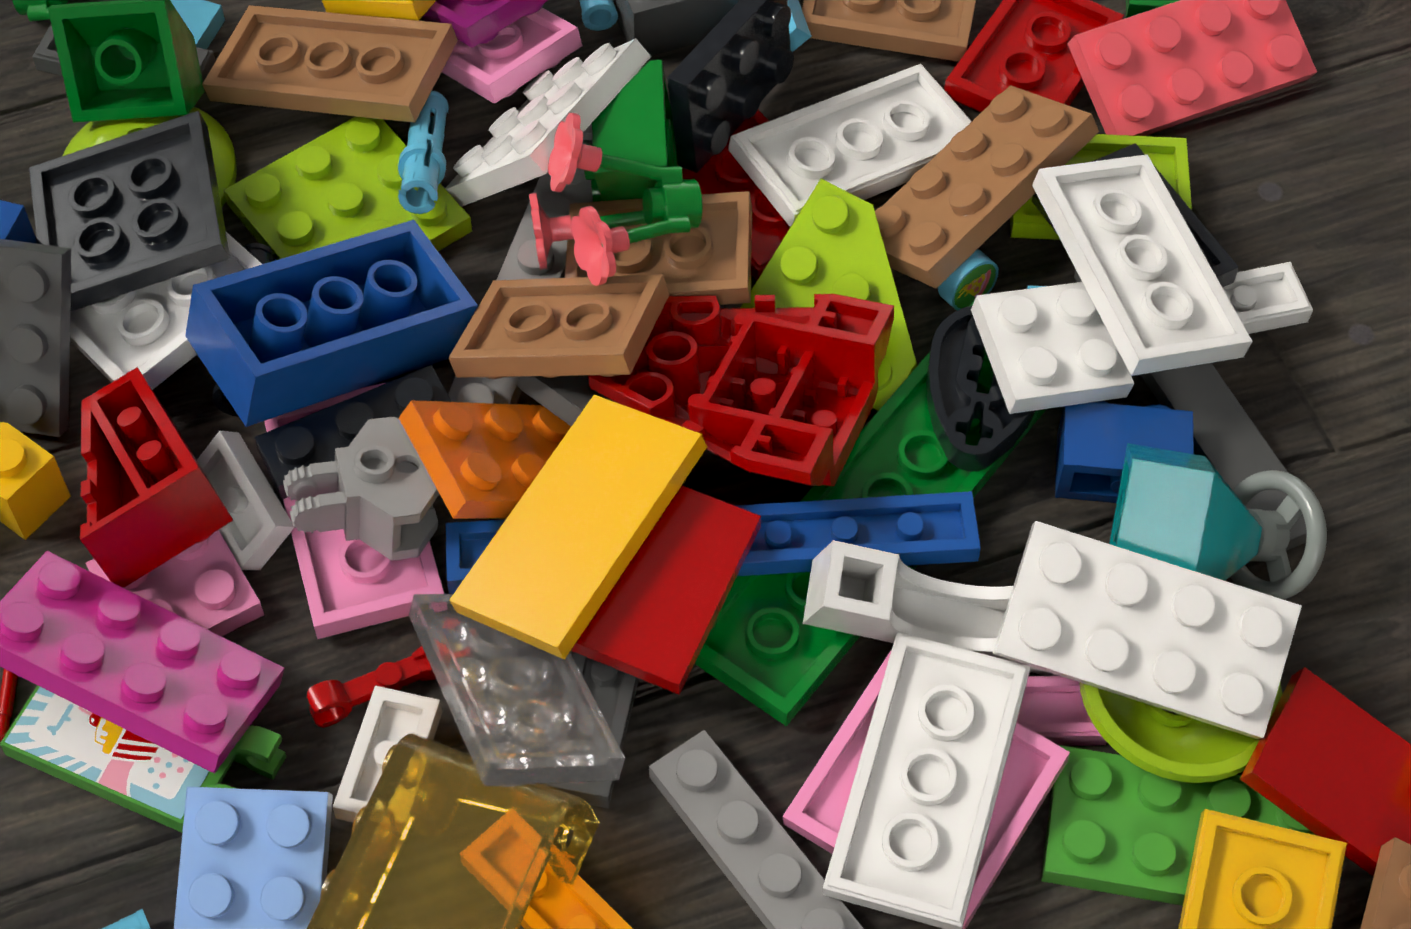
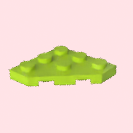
(841, 252)

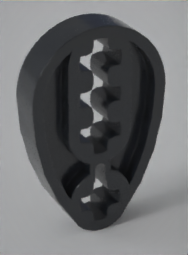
(954, 402)

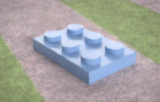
(252, 858)

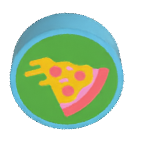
(970, 279)

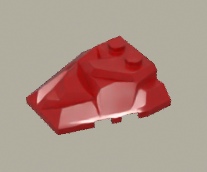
(763, 382)

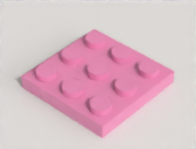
(1026, 781)

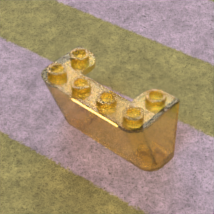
(448, 849)

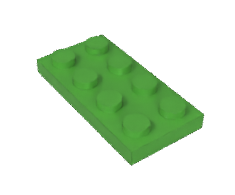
(1135, 830)

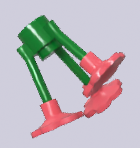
(668, 207)

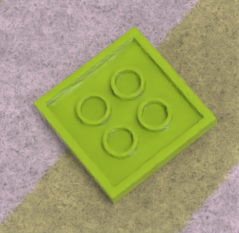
(337, 191)

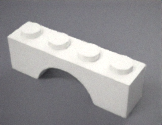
(878, 595)

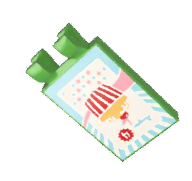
(120, 764)

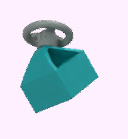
(1189, 516)

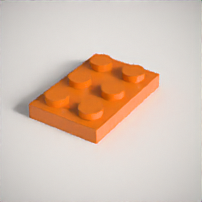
(482, 452)

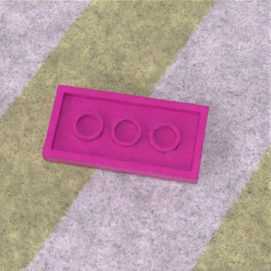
(133, 661)

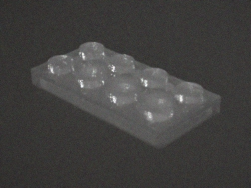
(514, 704)

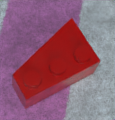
(141, 483)

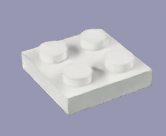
(1049, 348)

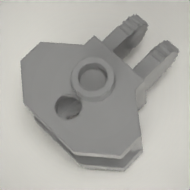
(369, 492)

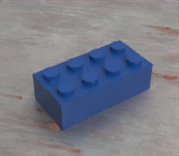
(327, 321)

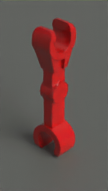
(333, 700)

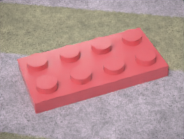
(1188, 61)

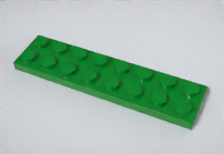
(760, 632)

